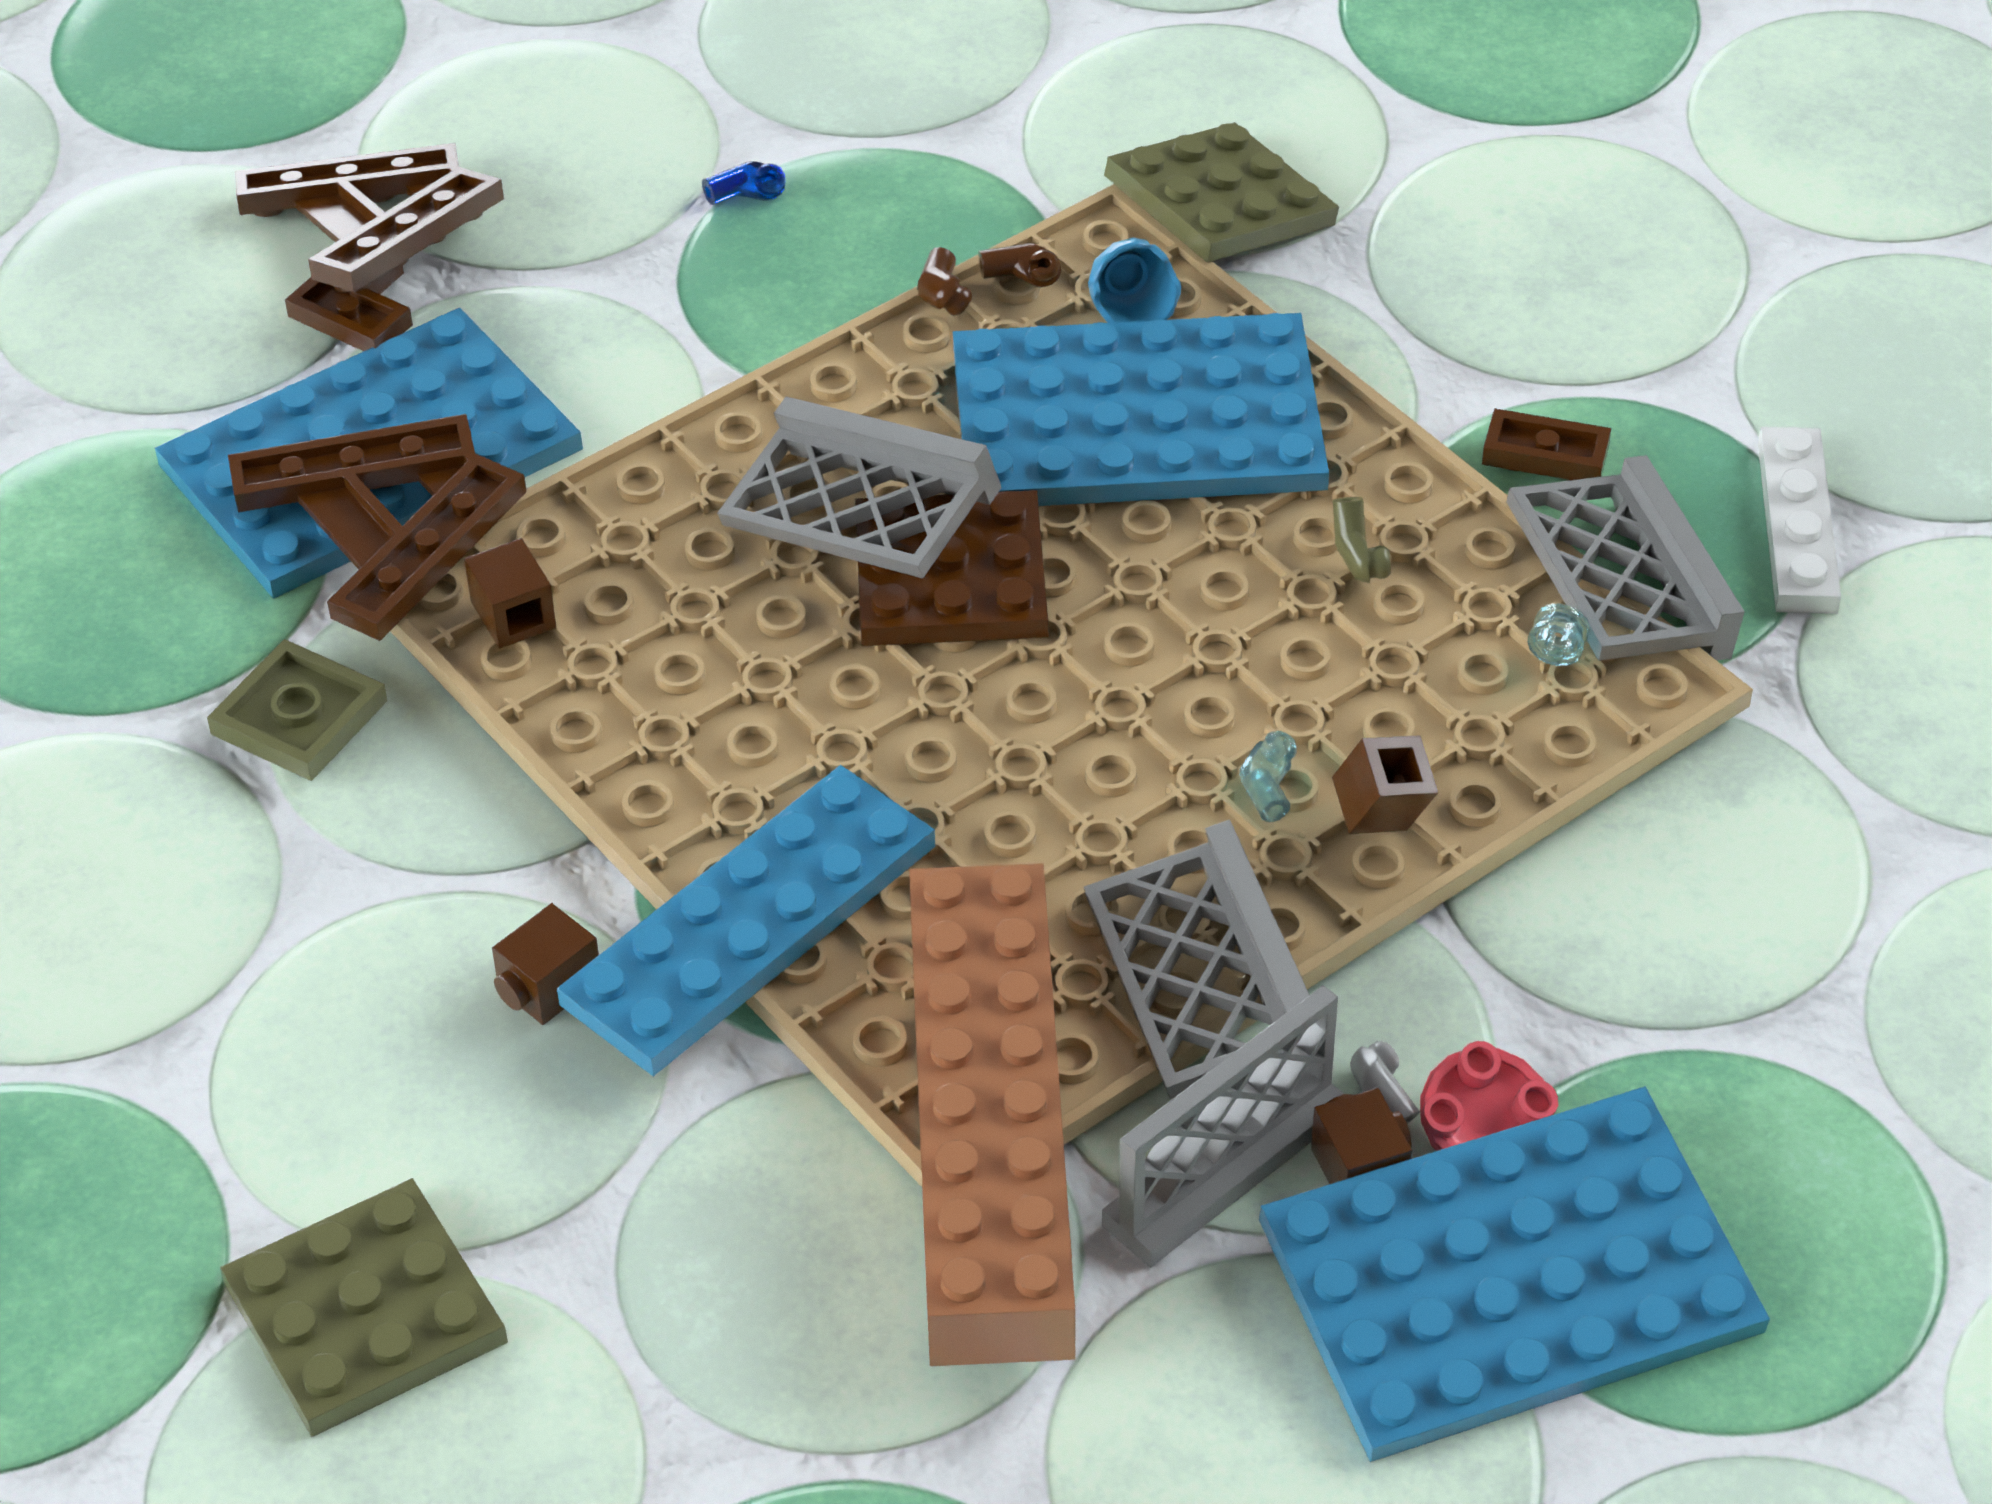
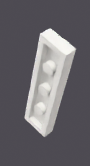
(1798, 520)

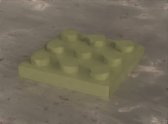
(1221, 191)
(363, 1306)

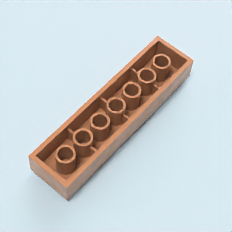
(990, 1118)

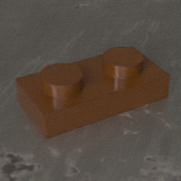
(1545, 445)

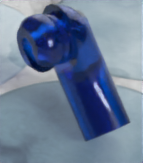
(746, 180)

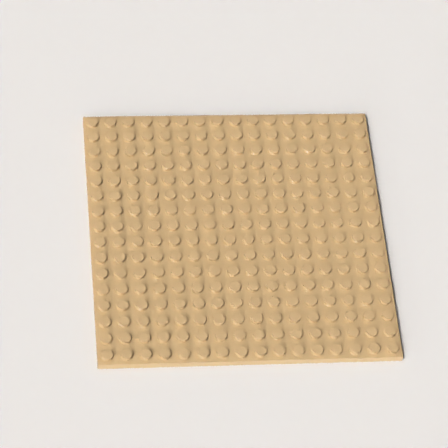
(728, 675)

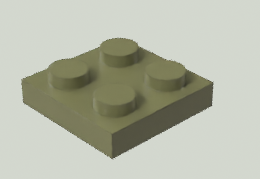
(297, 709)

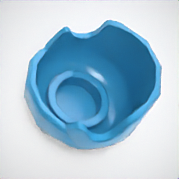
(1133, 282)

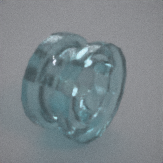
(1562, 620)

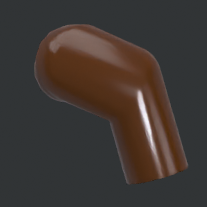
(1024, 261)
(939, 286)

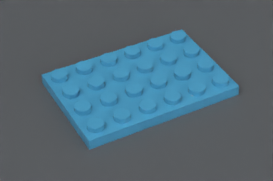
(411, 378)
(1144, 408)
(1510, 1272)

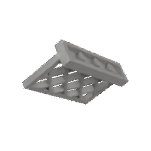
(879, 453)
(1667, 552)
(1251, 928)
(1224, 1132)

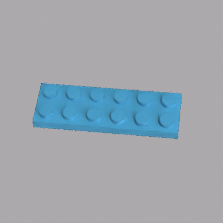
(745, 919)

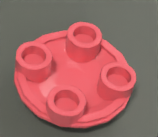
(1481, 1094)

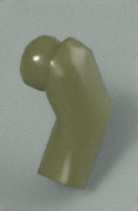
(1352, 543)

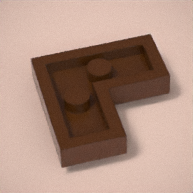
(355, 318)

